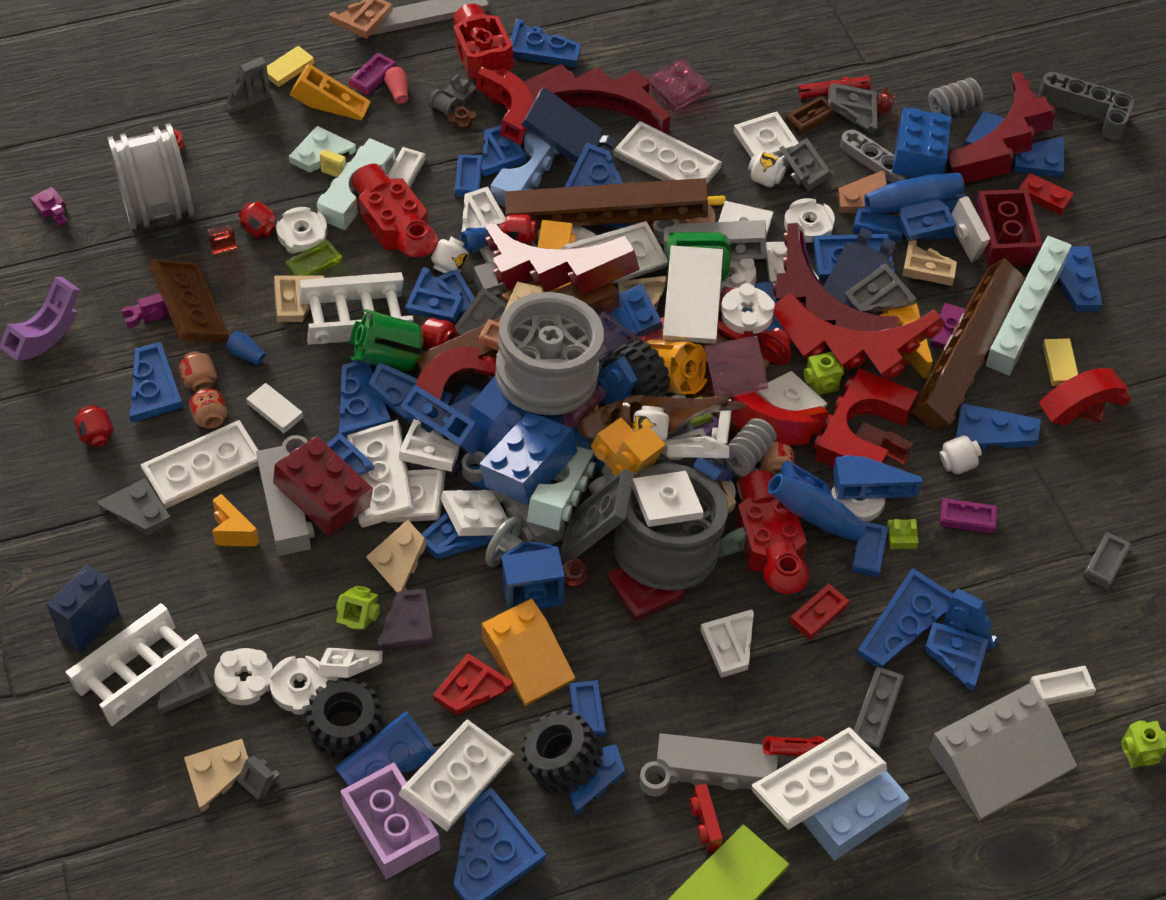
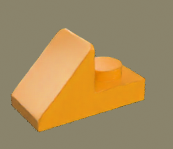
(233, 527)

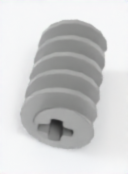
(955, 96)
(749, 446)

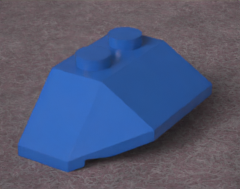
(494, 415)

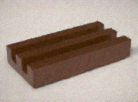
(813, 117)

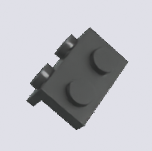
(806, 163)

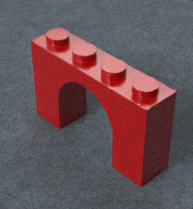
(864, 395)

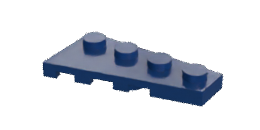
(905, 618)

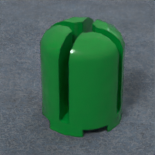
(712, 240)
(389, 328)

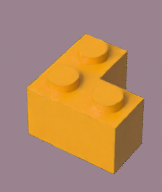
(625, 449)

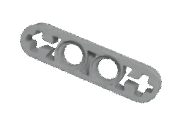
(857, 144)

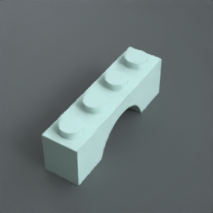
(339, 202)
(554, 502)

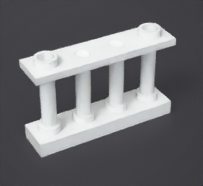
(347, 289)
(123, 648)

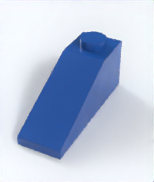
(444, 419)
(866, 479)

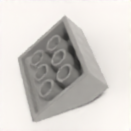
(1003, 751)

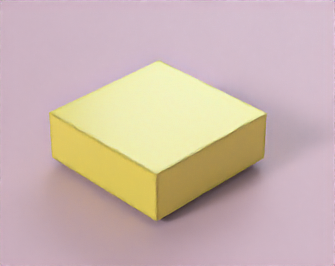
(332, 163)

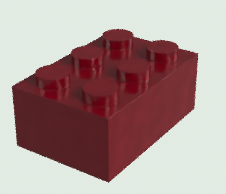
(1011, 226)
(322, 485)

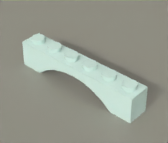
(1027, 305)

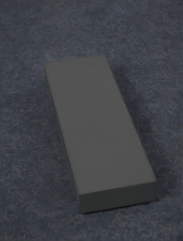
(878, 707)

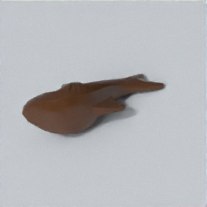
(678, 409)

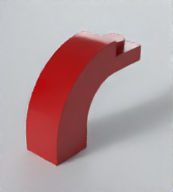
(513, 95)
(450, 362)
(1082, 392)
(791, 426)

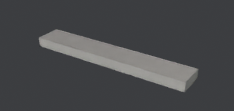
(423, 13)

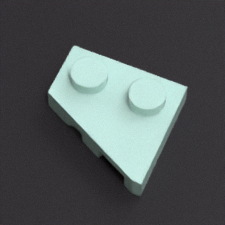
(307, 153)

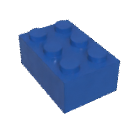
(921, 143)
(528, 457)

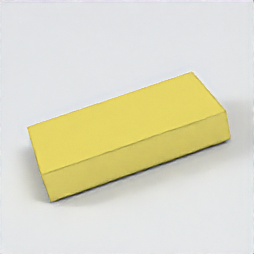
(289, 66)
(1059, 360)

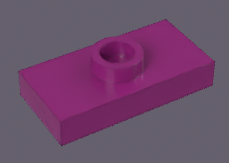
(371, 74)
(951, 316)
(968, 515)

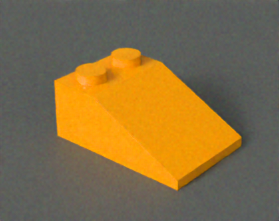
(527, 651)

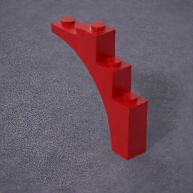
(851, 347)

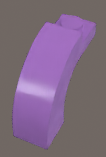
(47, 327)

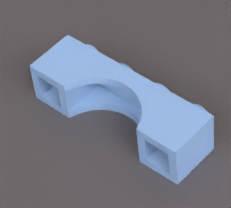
(528, 175)

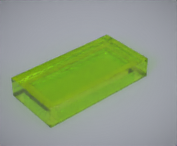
(314, 260)

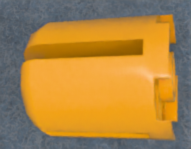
(685, 364)

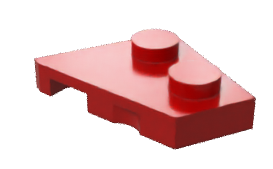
(470, 686)

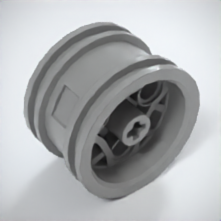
(151, 177)
(549, 353)

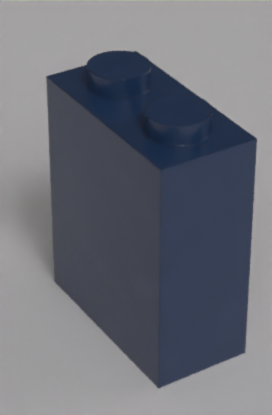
(83, 608)

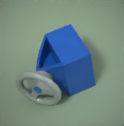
(527, 567)

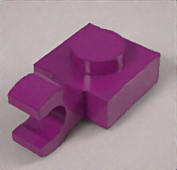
(50, 204)
(149, 309)

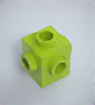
(823, 373)
(350, 611)
(1144, 743)

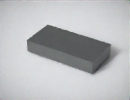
(1107, 560)

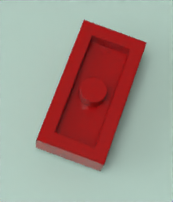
(1047, 193)
(819, 611)
(709, 828)

